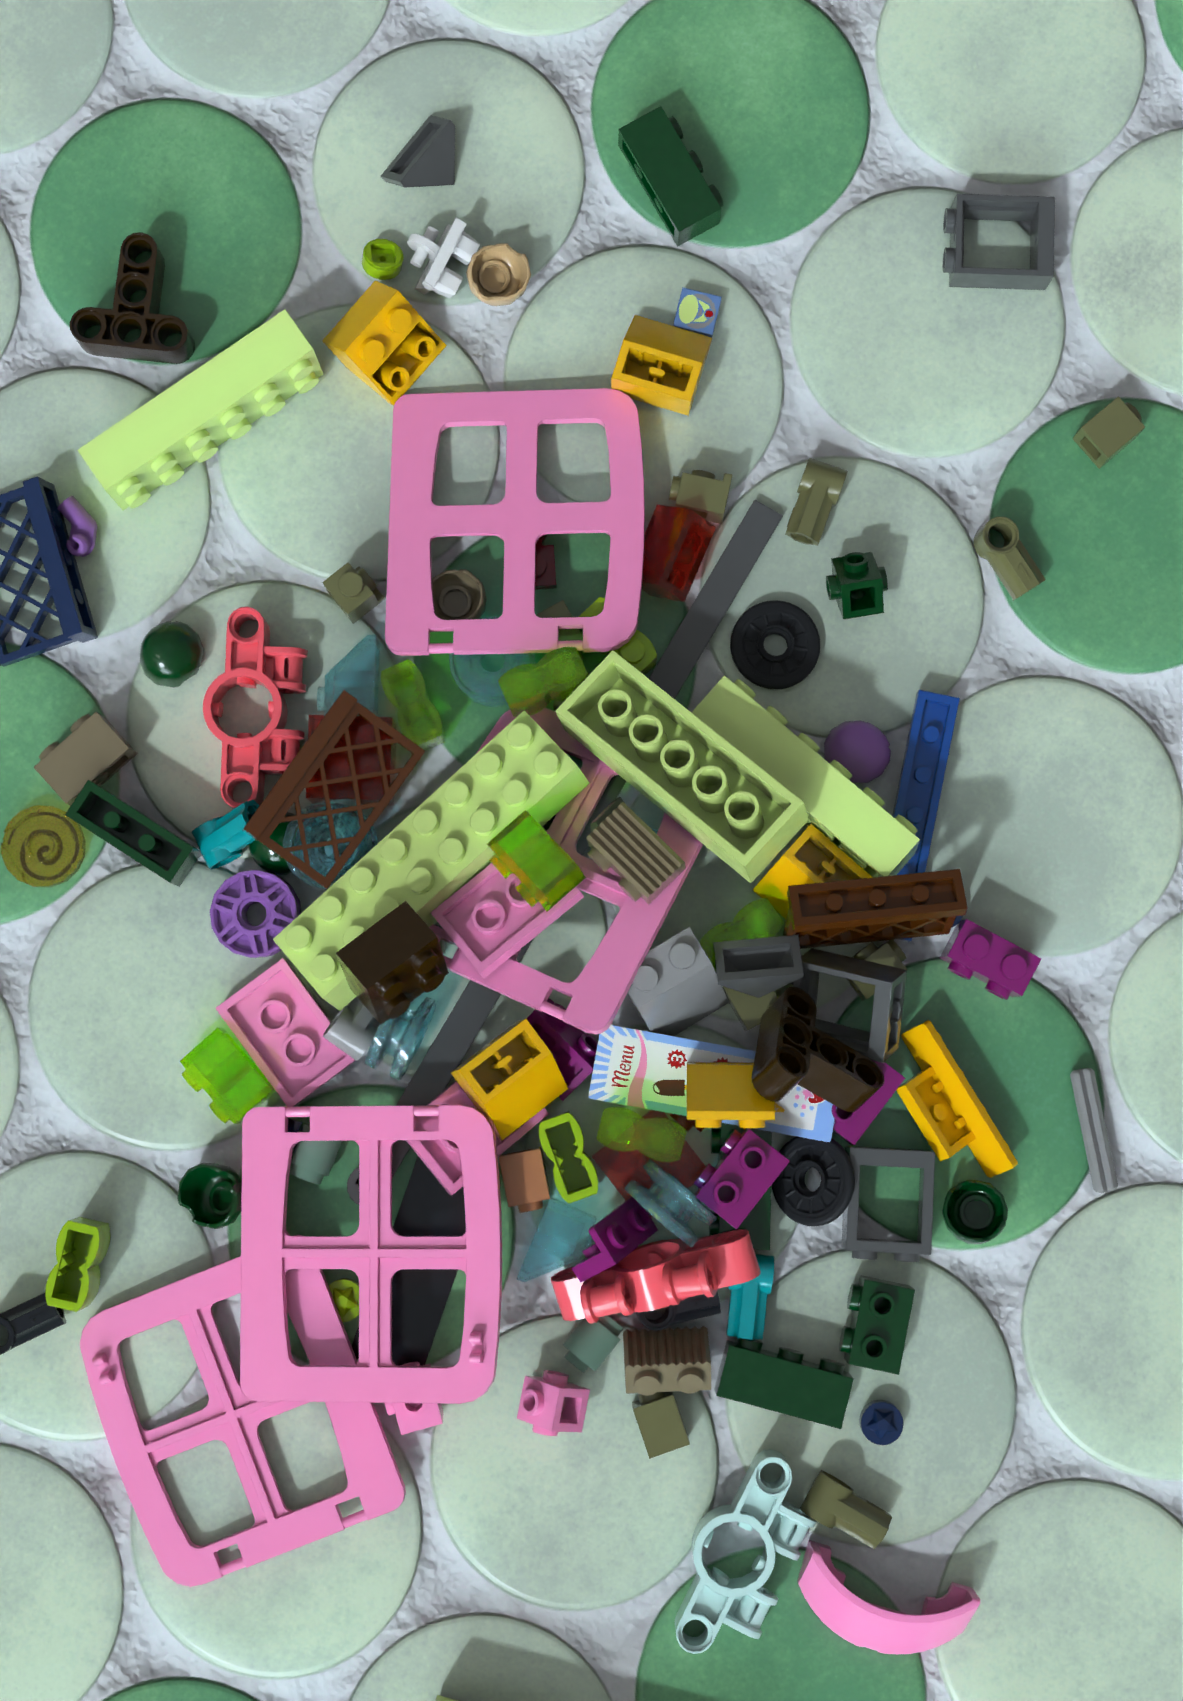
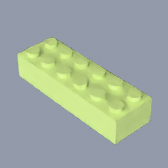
(203, 411)
(682, 766)
(832, 802)

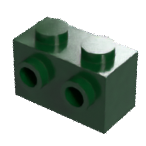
(877, 1324)

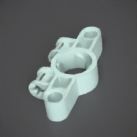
(743, 1600)

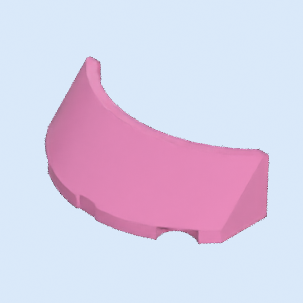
(879, 1626)

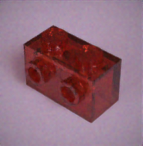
(674, 551)

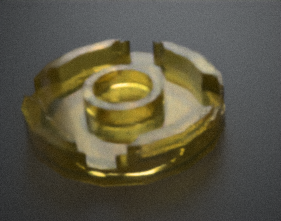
(43, 846)

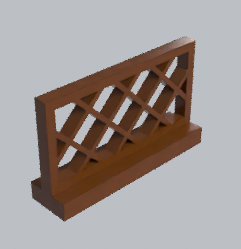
(305, 765)
(875, 908)

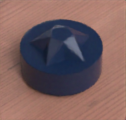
(881, 1422)

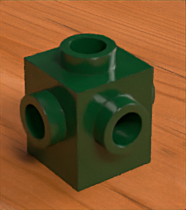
(857, 585)

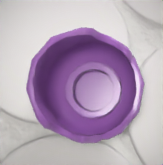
(859, 749)

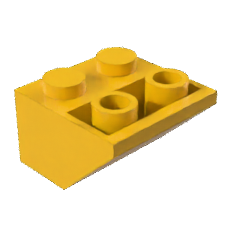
(384, 341)
(660, 364)
(807, 861)
(511, 1078)
(725, 1093)

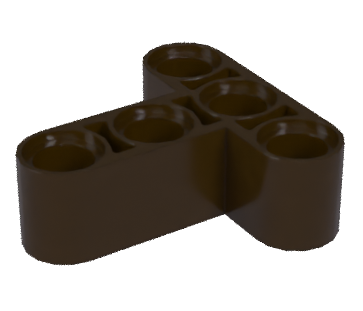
(140, 315)
(798, 1053)

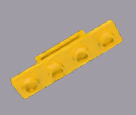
(948, 1106)

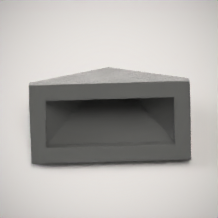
(426, 158)
(758, 964)

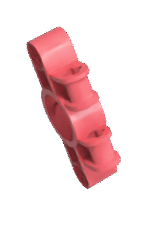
(247, 664)
(658, 1276)

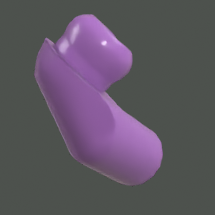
(83, 527)

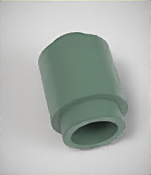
(313, 1158)
(592, 1343)

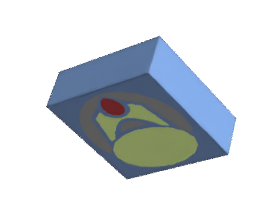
(697, 311)

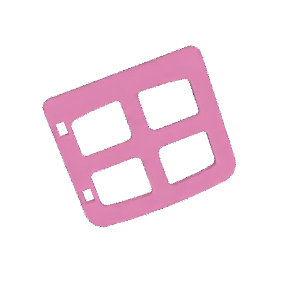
(516, 519)
(616, 961)
(371, 1253)
(235, 1421)

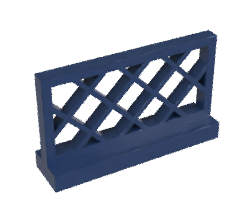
(60, 570)

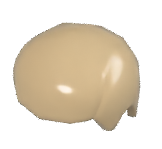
(498, 274)

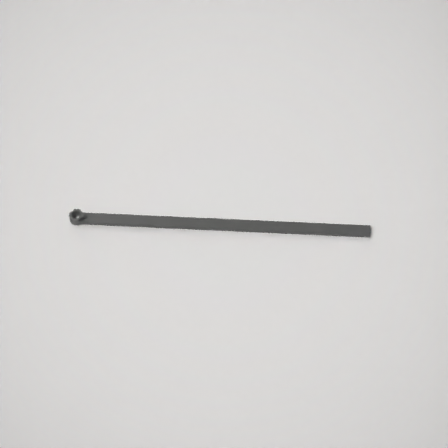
(670, 676)

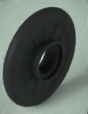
(771, 670)
(835, 1187)

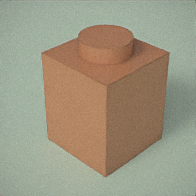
(525, 1179)

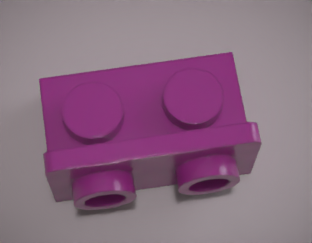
(570, 1047)
(615, 1238)

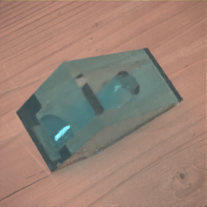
(356, 675)
(557, 1240)

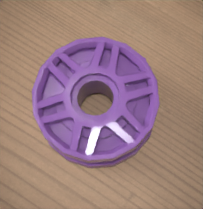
(230, 909)

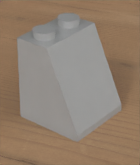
(676, 985)

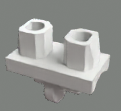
(452, 243)

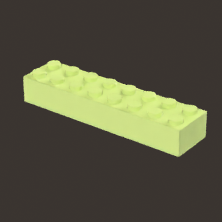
(433, 849)

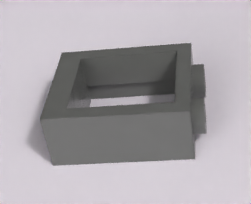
(1037, 209)
(887, 1003)
(891, 1157)

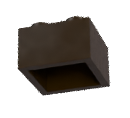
(393, 963)

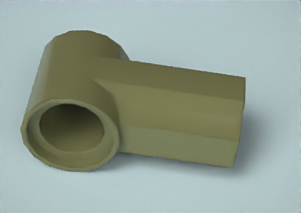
(818, 492)
(1010, 563)
(835, 1504)

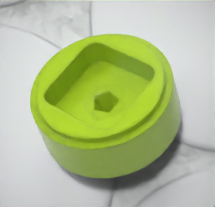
(382, 259)
(346, 1298)

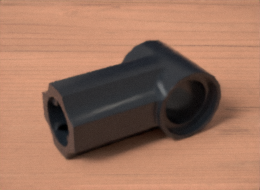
(687, 1310)
(30, 1321)

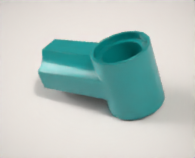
(223, 838)
(749, 1302)

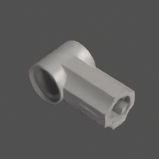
(352, 1029)

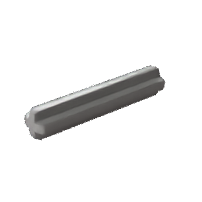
(1093, 1130)

